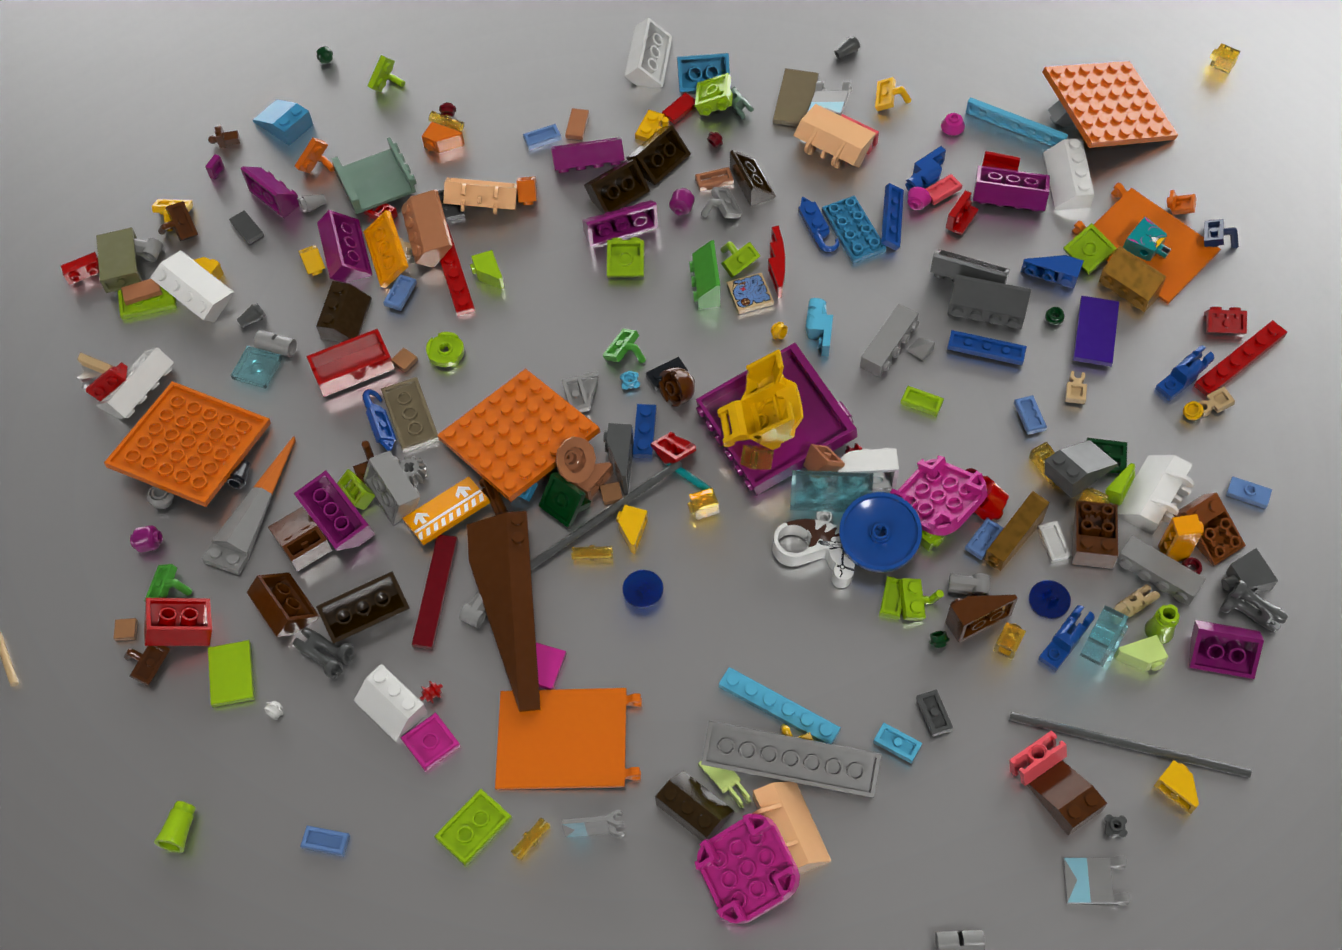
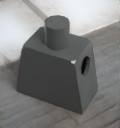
(1252, 570)

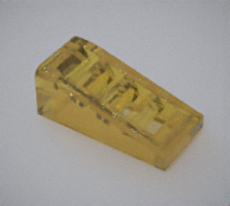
(1038, 460)

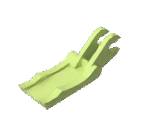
(725, 781)

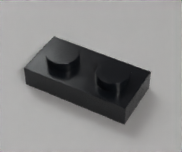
(653, 375)

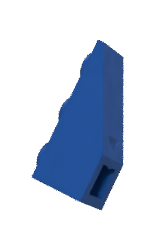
(1057, 269)

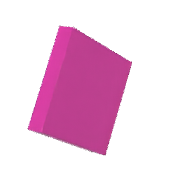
(549, 665)
(430, 742)

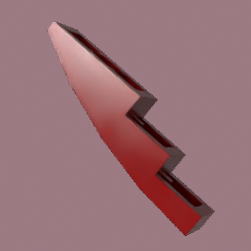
(776, 263)

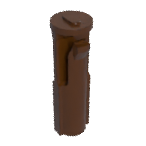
(494, 497)

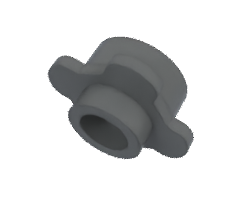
(1110, 830)

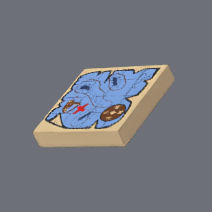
(750, 293)

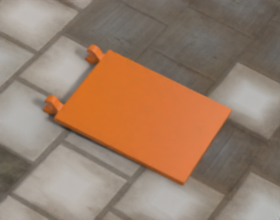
(1187, 246)
(567, 743)

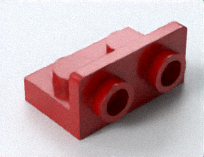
(1001, 161)
(961, 214)
(81, 268)
(1226, 321)
(108, 382)

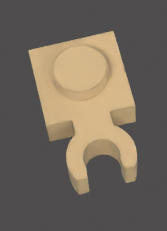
(1075, 390)
(1218, 401)

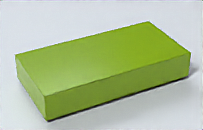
(922, 401)
(891, 601)

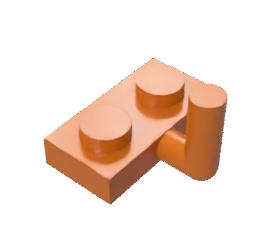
(312, 154)

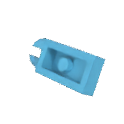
(819, 324)

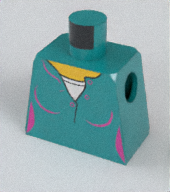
(1147, 241)

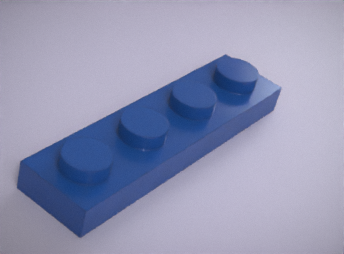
(892, 216)
(987, 347)

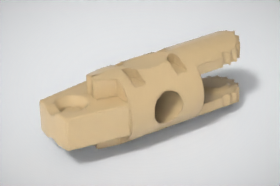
(1137, 601)

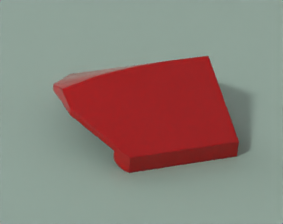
(672, 448)

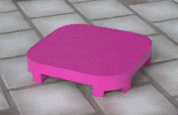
(943, 495)
(748, 869)

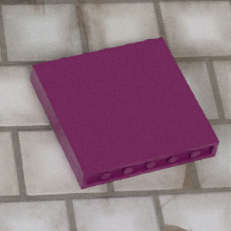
(822, 421)

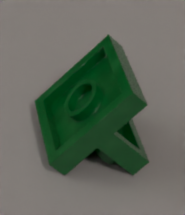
(563, 500)

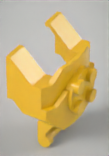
(767, 409)

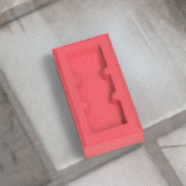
(944, 189)

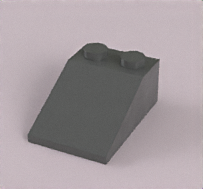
(619, 446)
(1078, 467)

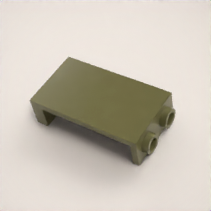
(117, 259)

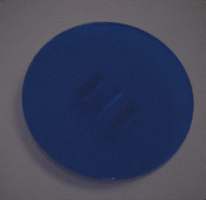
(642, 589)
(1049, 599)

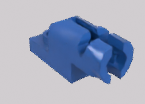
(927, 169)
(1184, 373)
(1066, 639)

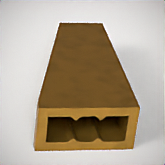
(1017, 531)

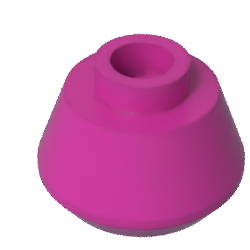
(953, 124)
(918, 198)

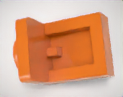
(1181, 204)

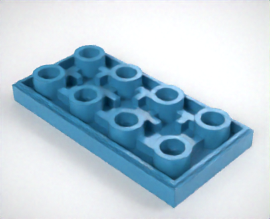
(853, 229)

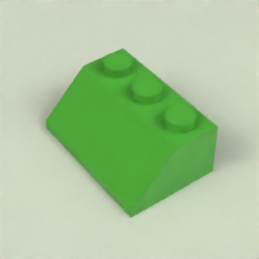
(705, 276)

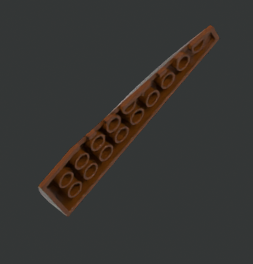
(503, 576)

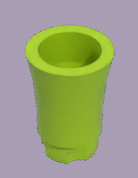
(1163, 623)
(176, 828)

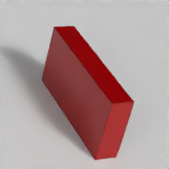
(679, 108)

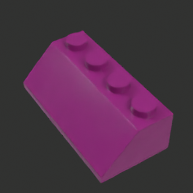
(587, 153)
(1011, 188)
(621, 223)
(344, 247)
(334, 513)

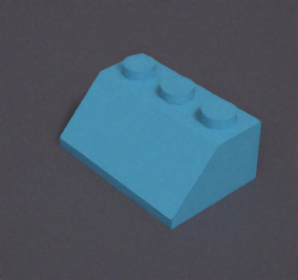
(700, 68)

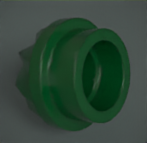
(324, 55)

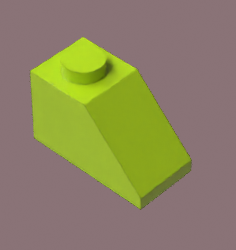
(487, 269)

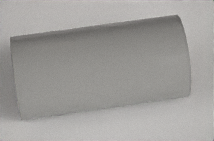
(275, 343)
(960, 940)

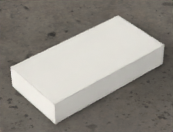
(1054, 541)

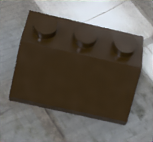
(660, 154)
(617, 187)
(343, 312)
(693, 806)

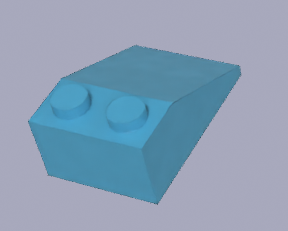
(285, 120)

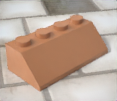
(426, 228)

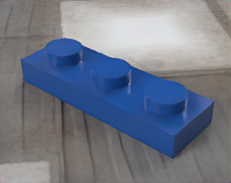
(644, 431)

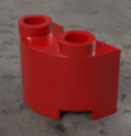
(994, 502)

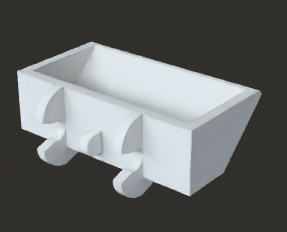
(1154, 490)

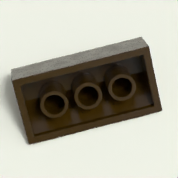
(362, 607)

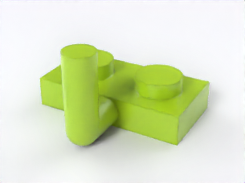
(383, 73)
(739, 259)
(913, 599)

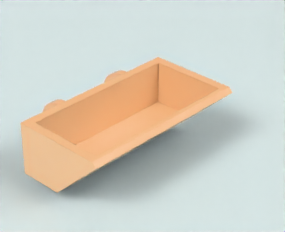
(835, 136)
(480, 194)
(791, 815)

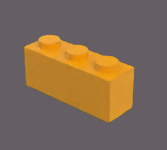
(1181, 537)

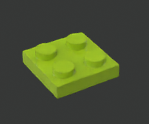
(1091, 247)

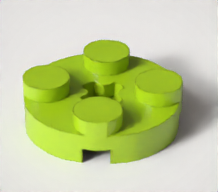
(448, 358)

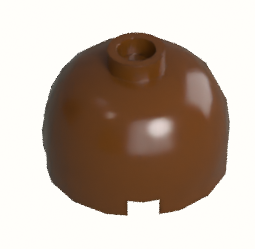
(677, 386)

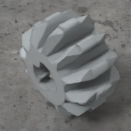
(415, 469)

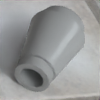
(311, 202)

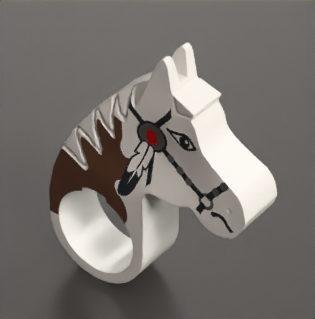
(823, 544)

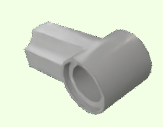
(148, 249)
(971, 585)
(474, 612)

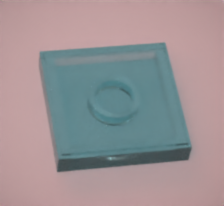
(256, 367)

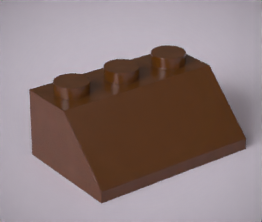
(282, 603)

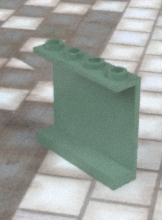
(376, 179)

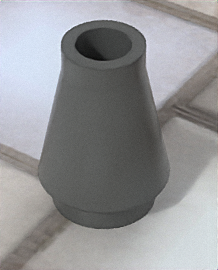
(848, 47)
(251, 315)

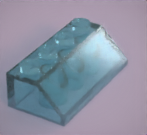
(827, 489)

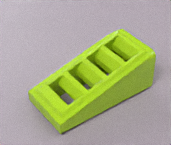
(1119, 487)
(363, 497)

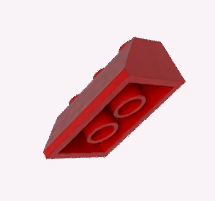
(177, 622)

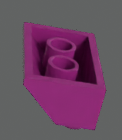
(270, 191)
(1225, 649)

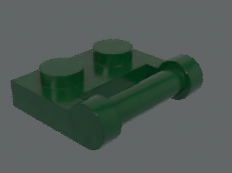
(1116, 450)

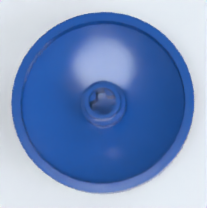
(880, 532)

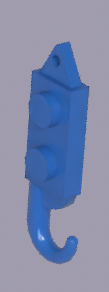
(816, 224)
(379, 420)

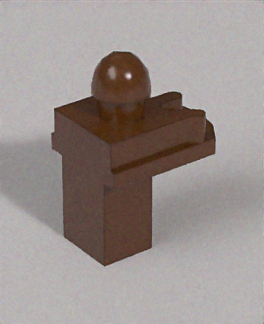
(224, 138)

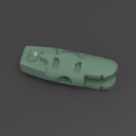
(739, 103)

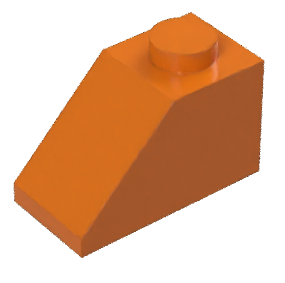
(441, 138)
(527, 190)

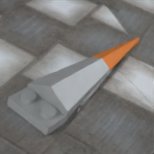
(236, 538)

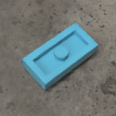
(897, 743)

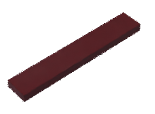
(435, 592)

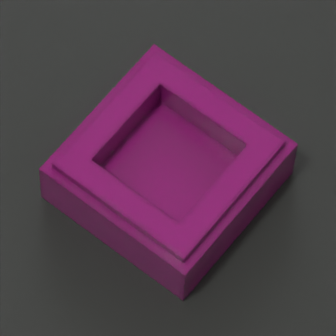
(214, 166)

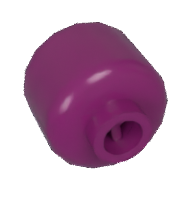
(682, 201)
(146, 539)

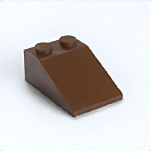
(977, 613)
(1067, 796)

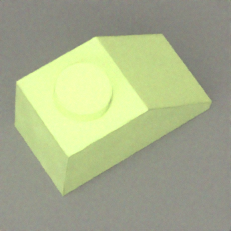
(1143, 654)

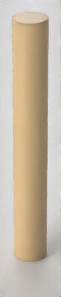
(9, 669)

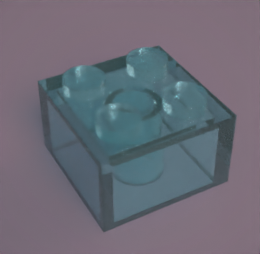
(1105, 636)

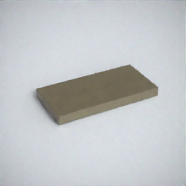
(794, 96)
(410, 414)

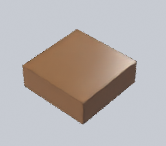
(404, 360)
(611, 493)
(125, 629)

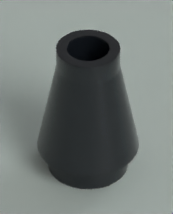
(239, 476)

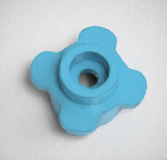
(629, 375)

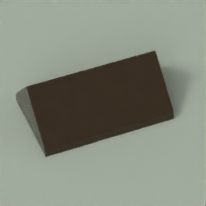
(750, 178)

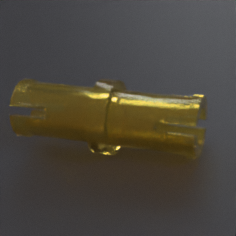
(446, 120)
(592, 552)
(530, 839)

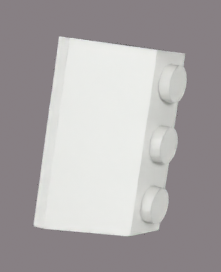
(390, 703)

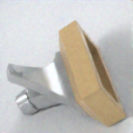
(92, 369)

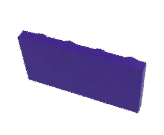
(1096, 331)

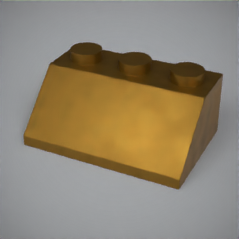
(1132, 279)

